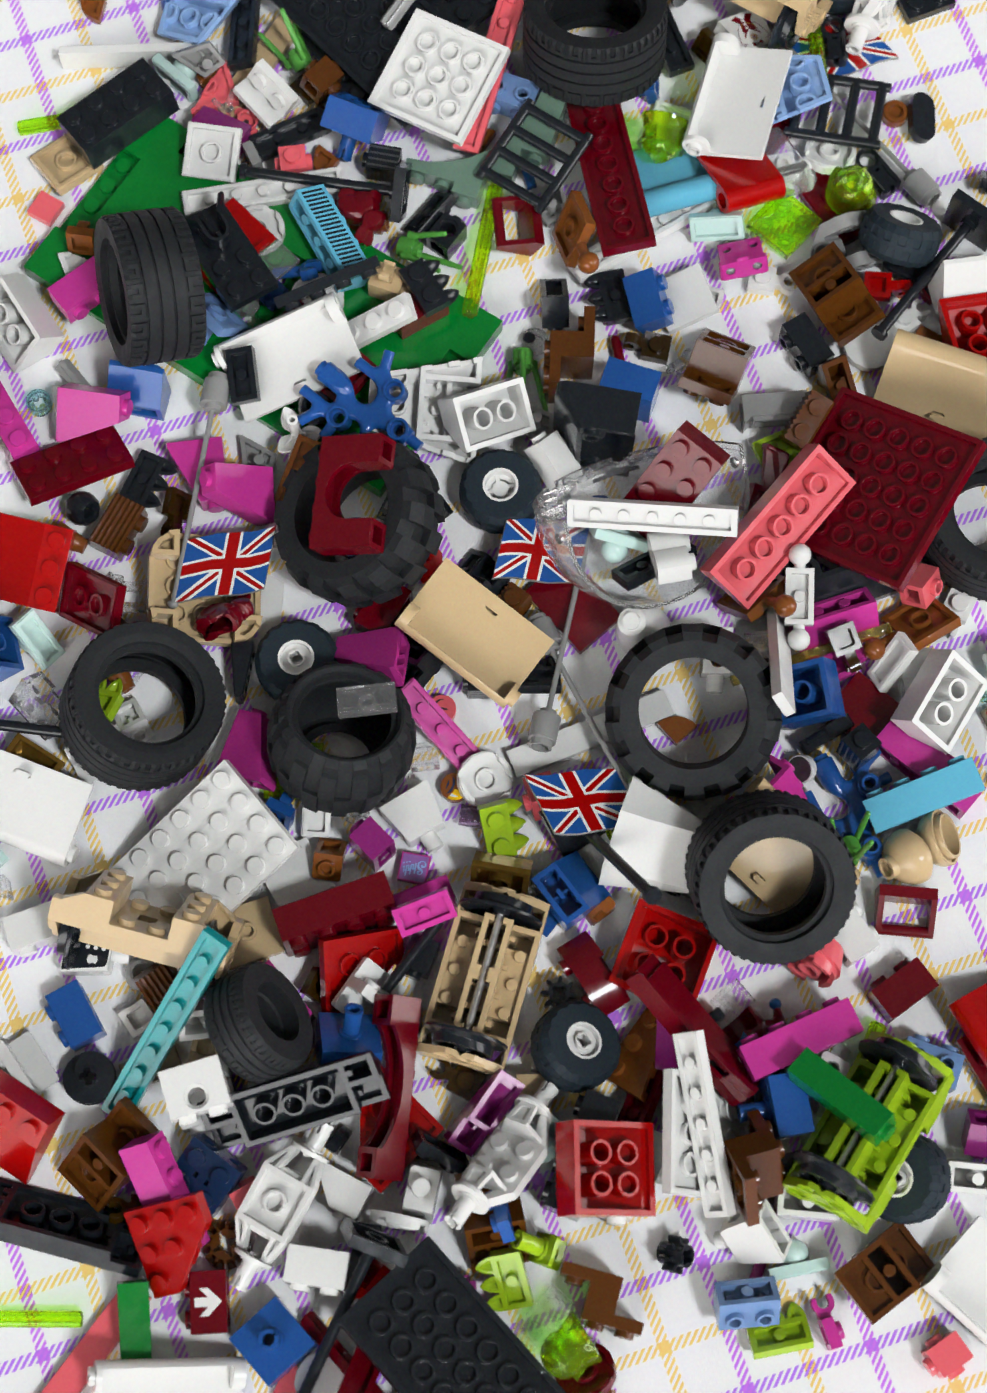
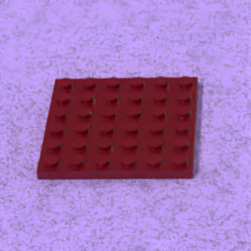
(904, 486)

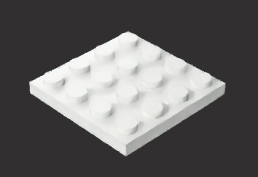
(439, 76)
(678, 1160)

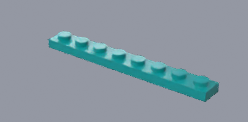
(169, 1018)

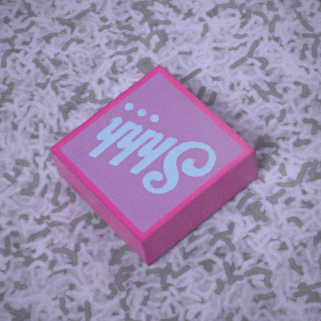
(413, 868)

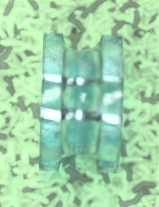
(44, 409)

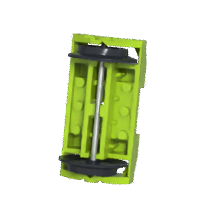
(845, 1168)

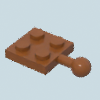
(573, 233)
(772, 596)
(919, 624)

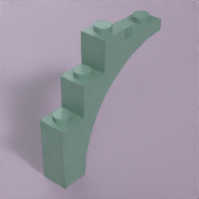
(459, 174)

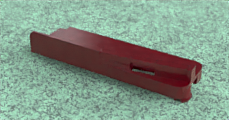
(681, 1012)

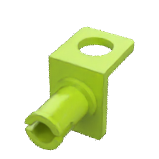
(543, 1248)

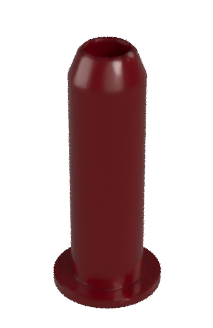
(616, 347)

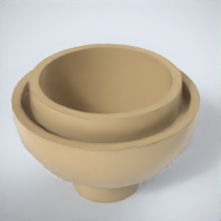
(941, 837)
(906, 858)

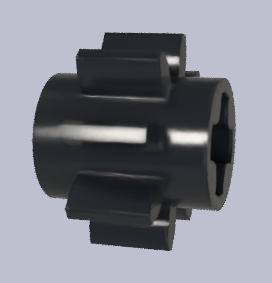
(559, 986)
(675, 1254)

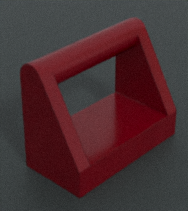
(529, 226)
(905, 895)

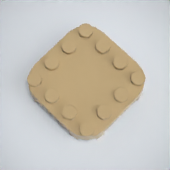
(160, 582)

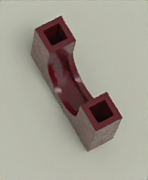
(339, 461)

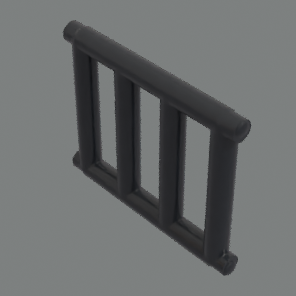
(845, 138)
(554, 182)

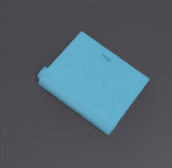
(673, 183)

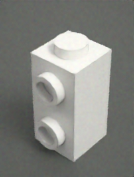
(551, 457)

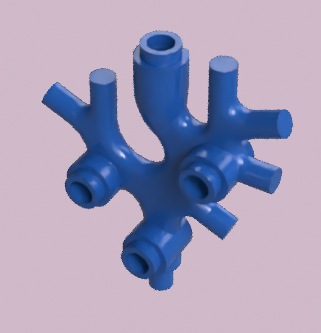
(369, 416)
(853, 793)

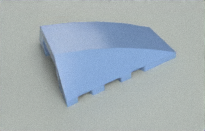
(193, 19)
(804, 87)

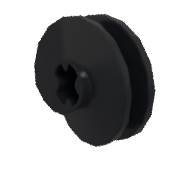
(79, 1067)

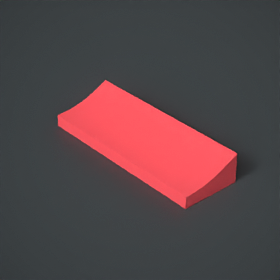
(778, 520)

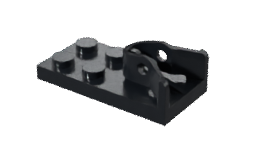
(229, 257)

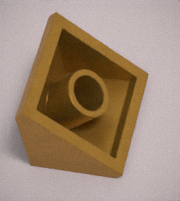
(501, 871)

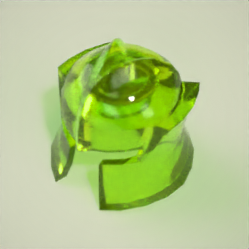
(662, 135)
(850, 190)
(569, 1350)

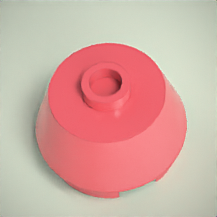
(821, 966)

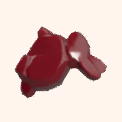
(361, 209)
(223, 617)

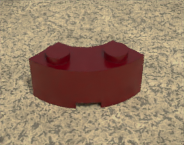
(585, 964)

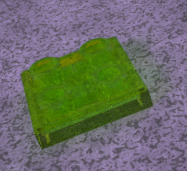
(784, 225)

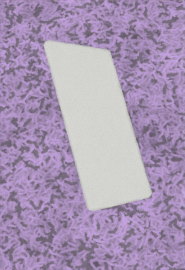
(271, 605)

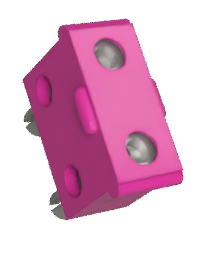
(741, 258)

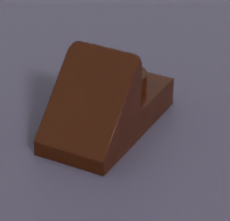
(834, 375)

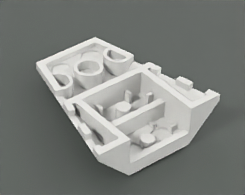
(421, 408)
(652, 839)

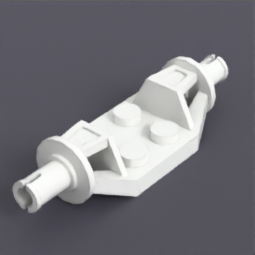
(867, 21)
(506, 1158)
(278, 1204)

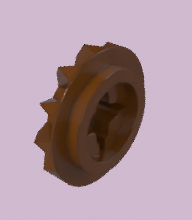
(222, 1259)

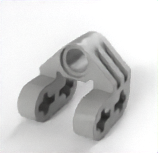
(841, 224)

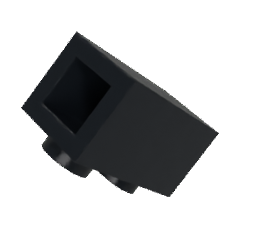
(805, 344)

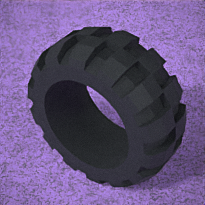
(409, 539)
(678, 778)

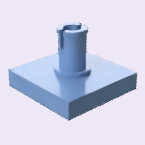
(221, 320)

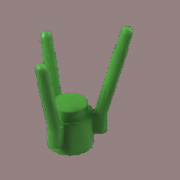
(299, 56)
(411, 249)
(523, 364)
(853, 841)

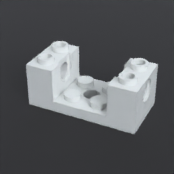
(196, 1082)

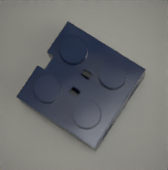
(210, 1170)

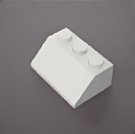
(958, 278)
(26, 325)
(487, 414)
(940, 700)

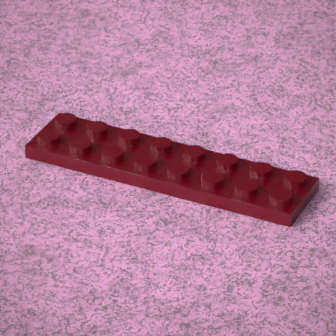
(612, 180)

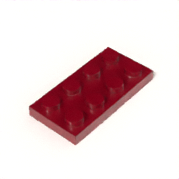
(72, 465)

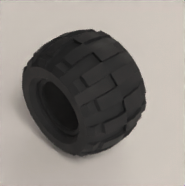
(331, 781)

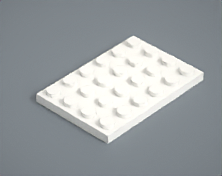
(210, 843)

